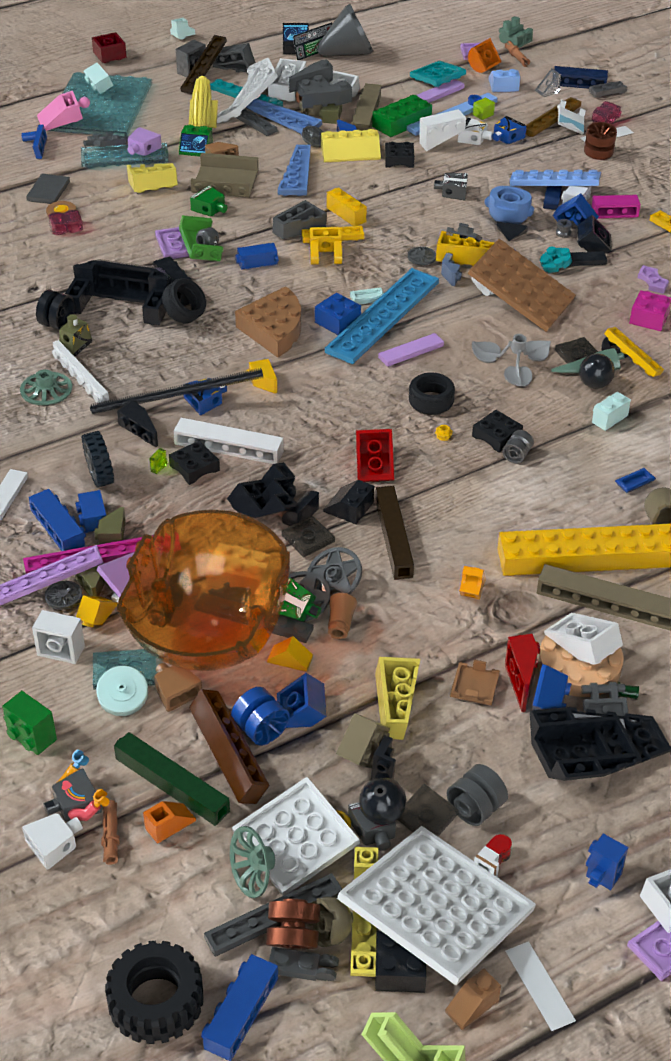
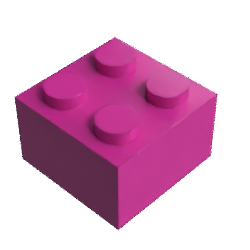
(650, 310)

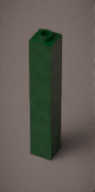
(172, 778)

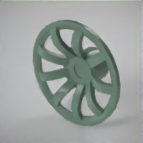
(46, 381)
(259, 857)

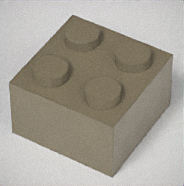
(362, 740)

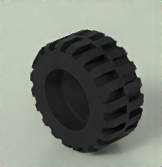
(162, 1019)

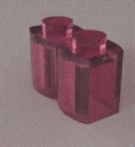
(606, 113)
(65, 222)

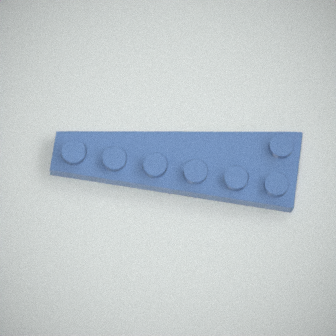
(283, 116)
(296, 177)

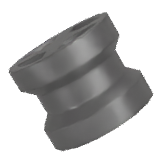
(564, 228)

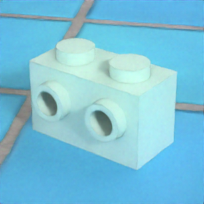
(98, 78)
(611, 411)

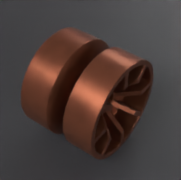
(600, 140)
(293, 917)

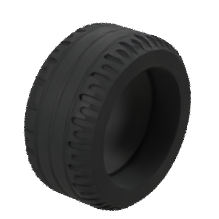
(192, 293)
(435, 383)

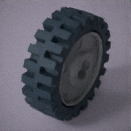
(97, 458)

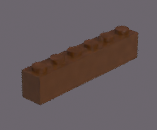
(229, 747)

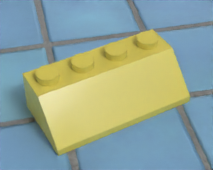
(350, 145)

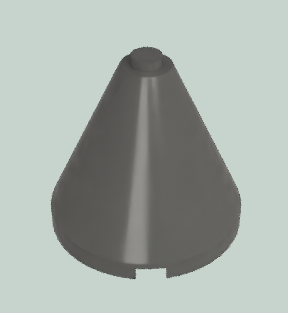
(345, 36)

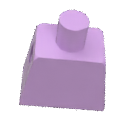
(143, 142)

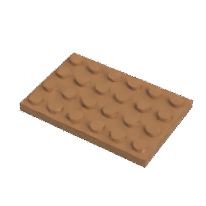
(522, 284)

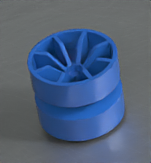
(260, 716)

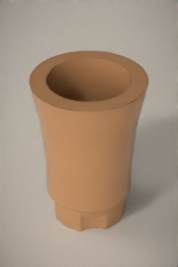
(341, 614)

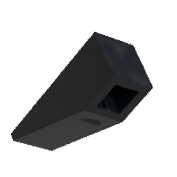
(136, 420)

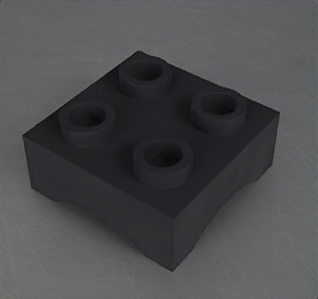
(399, 154)
(495, 429)
(194, 462)

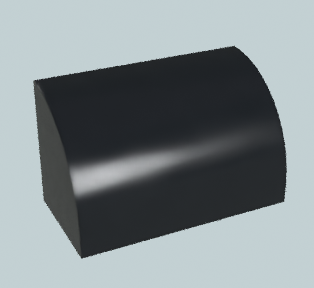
(305, 508)

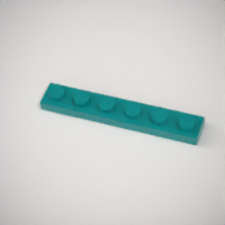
(233, 91)

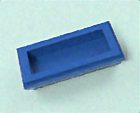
(635, 480)

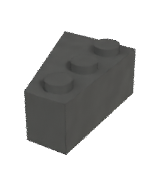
(235, 57)
(298, 217)

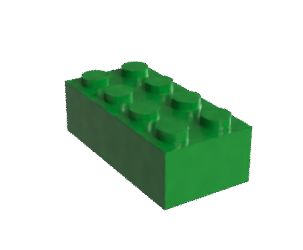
(397, 116)

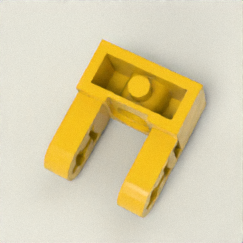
(325, 240)

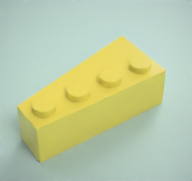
(395, 692)

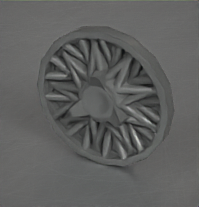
(312, 135)
(421, 255)
(63, 595)

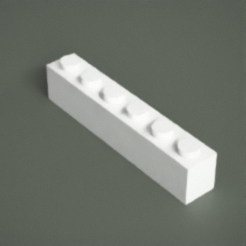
(230, 440)

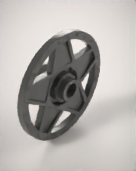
(336, 571)
(309, 583)

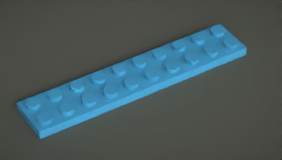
(381, 316)

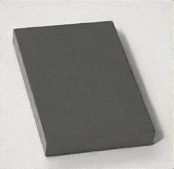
(48, 188)

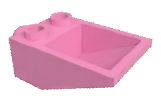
(62, 111)

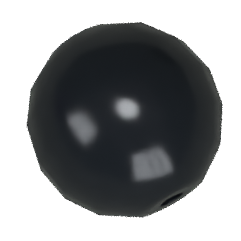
(596, 371)
(382, 800)

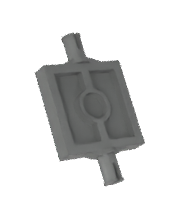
(108, 139)

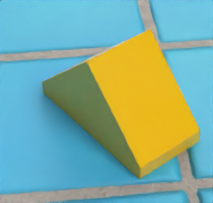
(290, 654)

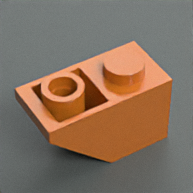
(166, 819)

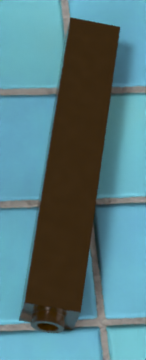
(394, 533)

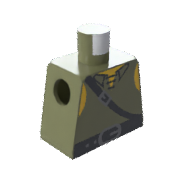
(75, 335)

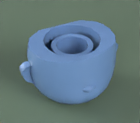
(509, 204)

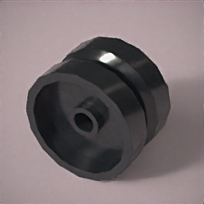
(54, 309)

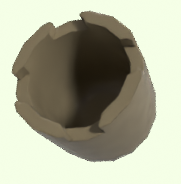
(659, 506)

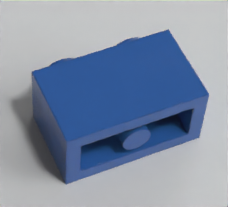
(91, 509)

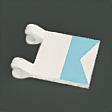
(570, 119)

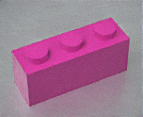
(616, 206)

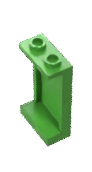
(189, 228)

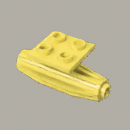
(202, 107)

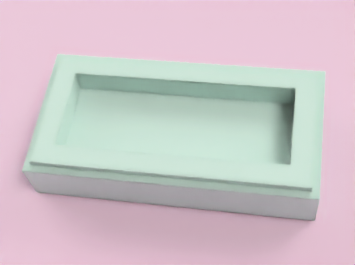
(366, 296)

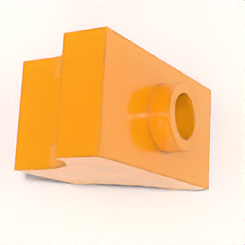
(472, 582)

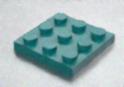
(438, 73)

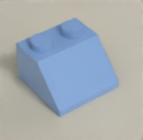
(504, 80)

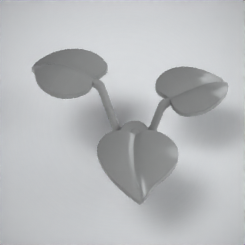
(518, 376)

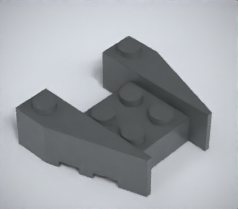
(314, 86)

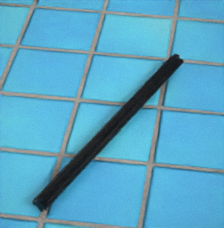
(178, 391)

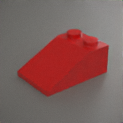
(374, 455)
(521, 665)

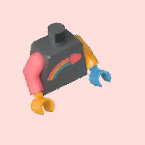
(75, 793)

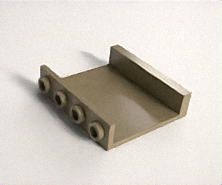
(227, 174)

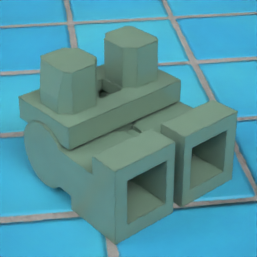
(514, 32)

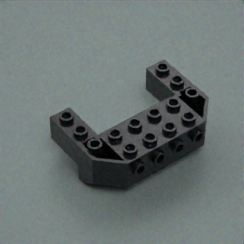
(121, 282)

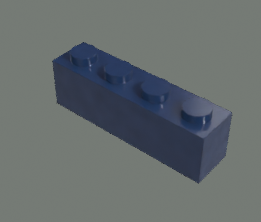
(581, 77)

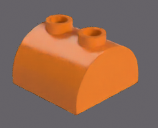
(483, 56)

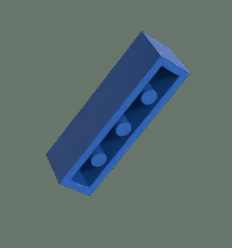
(57, 521)
(240, 1007)

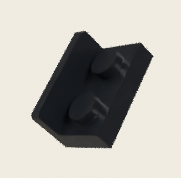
(383, 762)

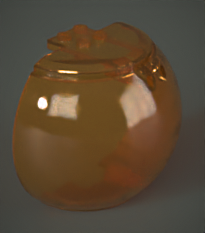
(205, 589)

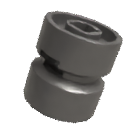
(518, 446)

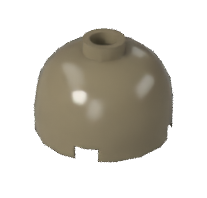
(334, 921)

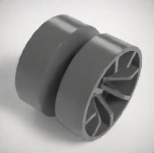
(477, 794)

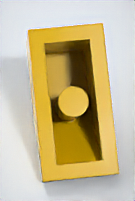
(269, 379)
(95, 610)

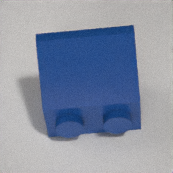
(551, 689)
(304, 701)

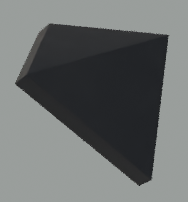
(511, 230)

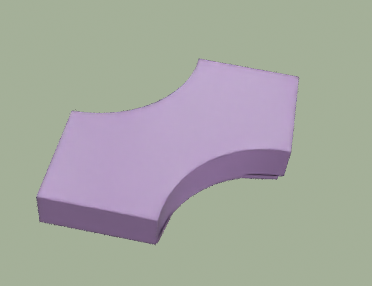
(653, 279)

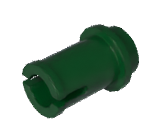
(630, 692)

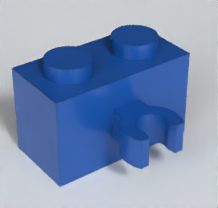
(605, 862)

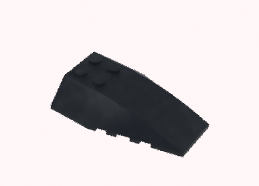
(592, 743)

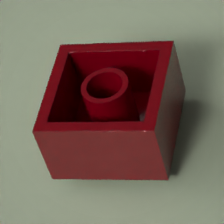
(109, 47)

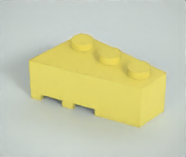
(152, 178)

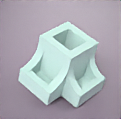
(181, 29)

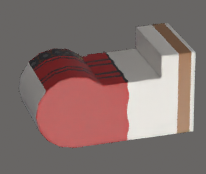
(494, 853)

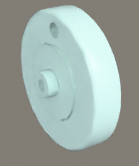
(122, 690)

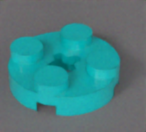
(555, 259)

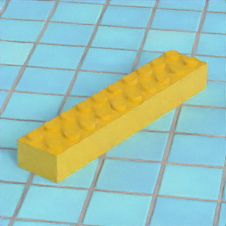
(585, 549)

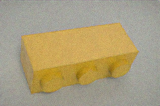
(346, 207)

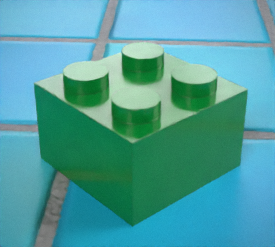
(29, 723)

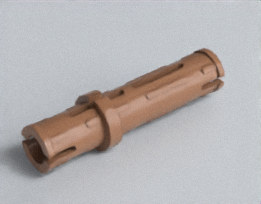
(515, 51)
(110, 839)

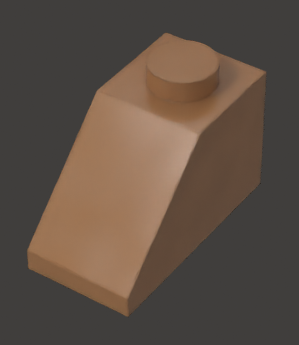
(474, 999)

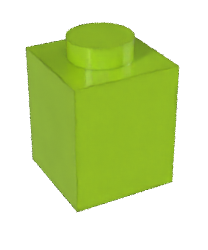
(483, 108)

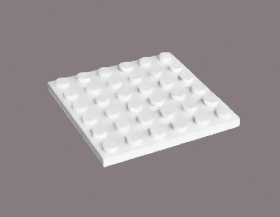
(437, 904)

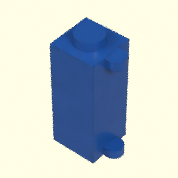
(257, 256)

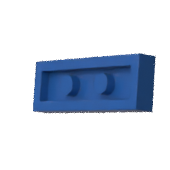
(39, 138)

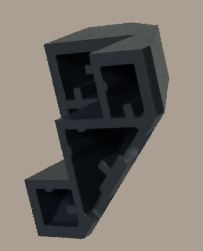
(265, 496)

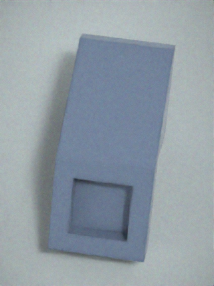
(450, 271)

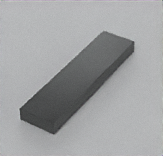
(257, 122)

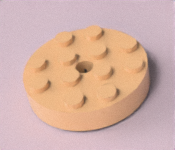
(580, 672)

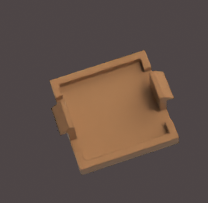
(475, 683)

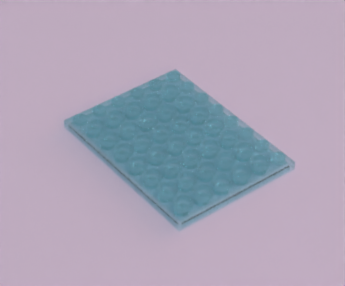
(109, 111)

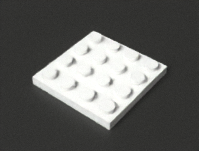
(302, 834)

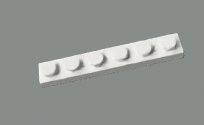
(77, 370)

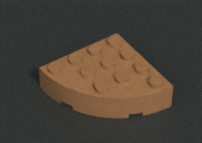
(272, 321)

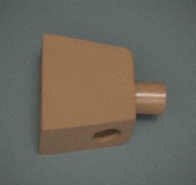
(176, 686)

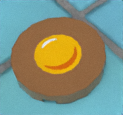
(60, 206)

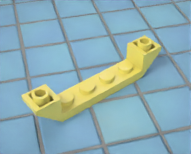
(363, 932)

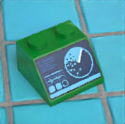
(194, 140)

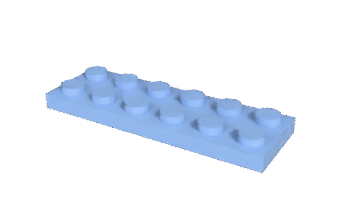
(551, 178)

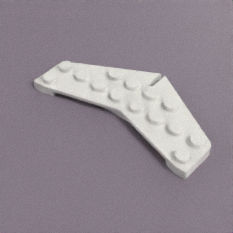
(259, 78)

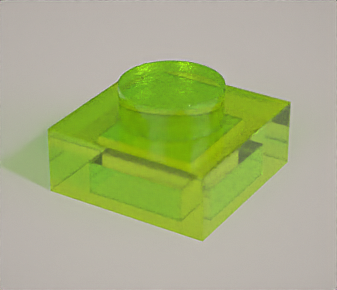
(158, 461)

